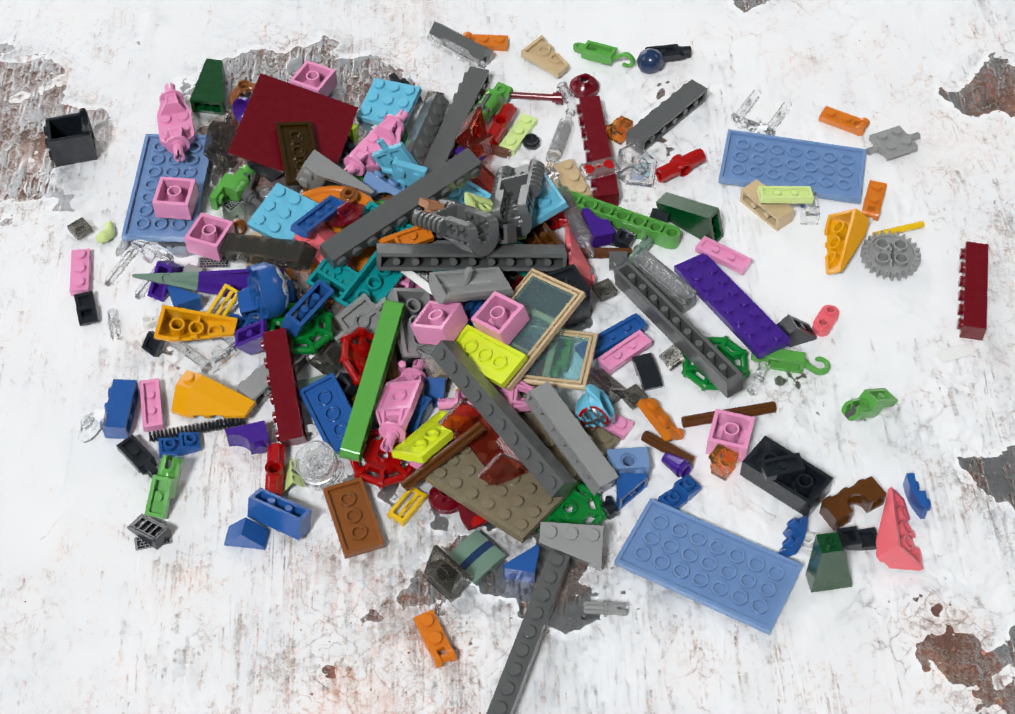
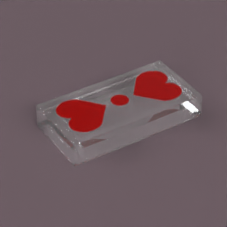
(598, 168)

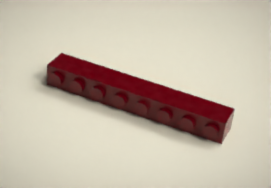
(597, 146)

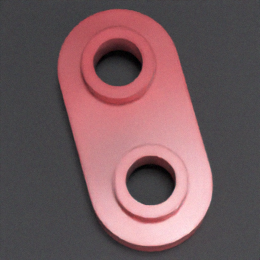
(827, 317)

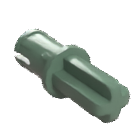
(644, 244)

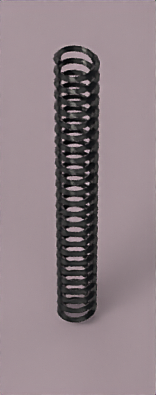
(198, 428)

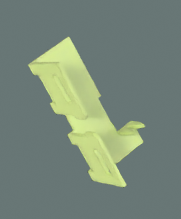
(289, 476)

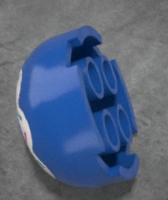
(268, 290)

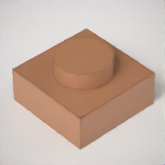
(430, 205)

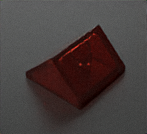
(472, 128)

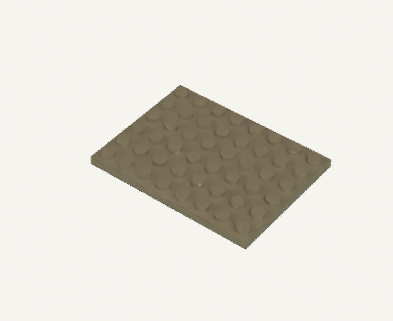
(518, 503)

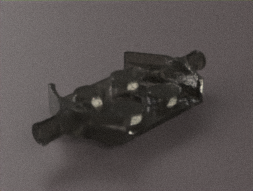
(220, 134)

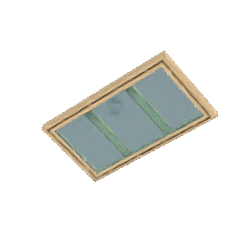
(548, 307)
(565, 362)

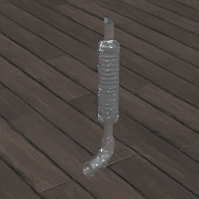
(563, 128)
(572, 213)

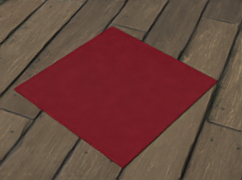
(284, 102)

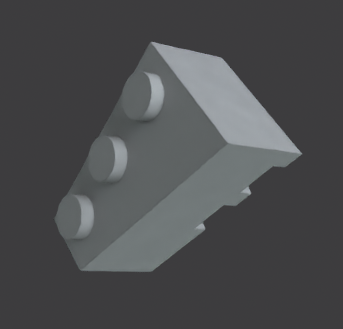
(579, 541)

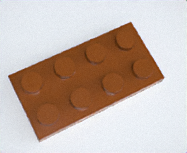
(353, 517)

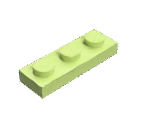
(520, 129)
(785, 194)

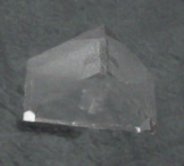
(429, 364)

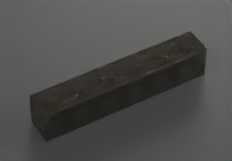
(270, 250)

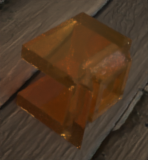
(618, 128)
(722, 461)

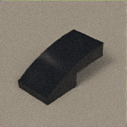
(623, 238)
(86, 308)
(647, 372)
(856, 539)

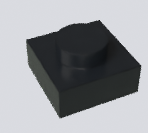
(660, 215)
(152, 345)

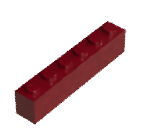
(973, 291)
(284, 387)

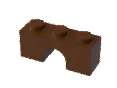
(864, 493)

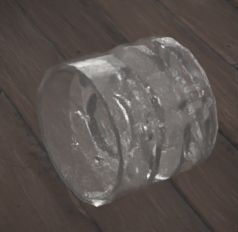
(319, 465)

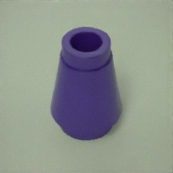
(676, 464)

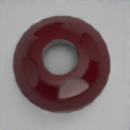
(584, 89)
(442, 503)

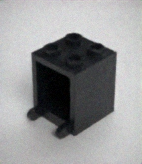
(70, 139)
(572, 277)

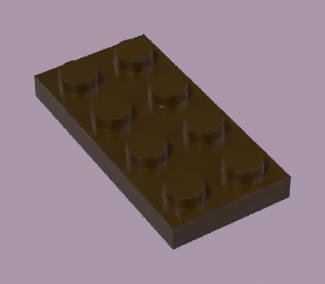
(295, 146)

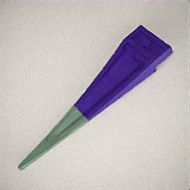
(204, 281)

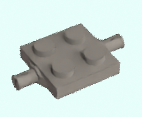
(893, 143)
(359, 314)

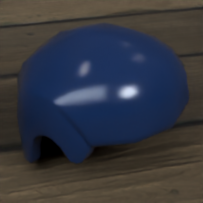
(650, 60)

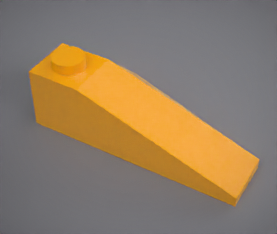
(844, 234)
(183, 324)

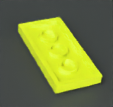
(490, 355)
(424, 441)

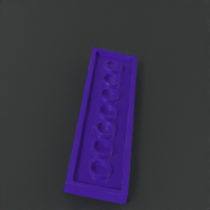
(732, 306)

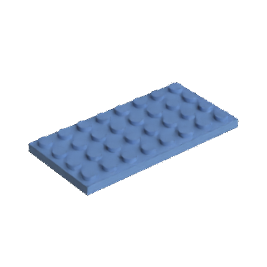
(157, 163)
(828, 169)
(709, 565)

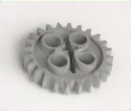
(904, 255)

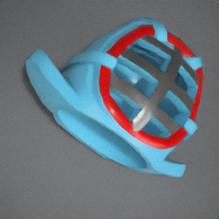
(594, 408)

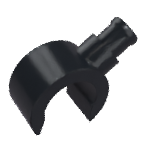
(611, 507)

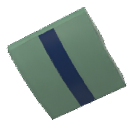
(477, 556)

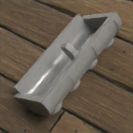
(468, 284)

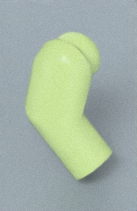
(106, 234)

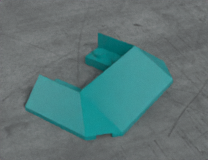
(350, 284)

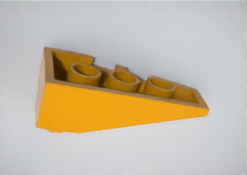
(205, 397)

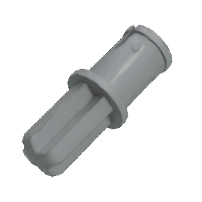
(604, 608)

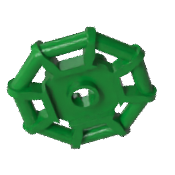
(309, 333)
(738, 353)
(580, 508)

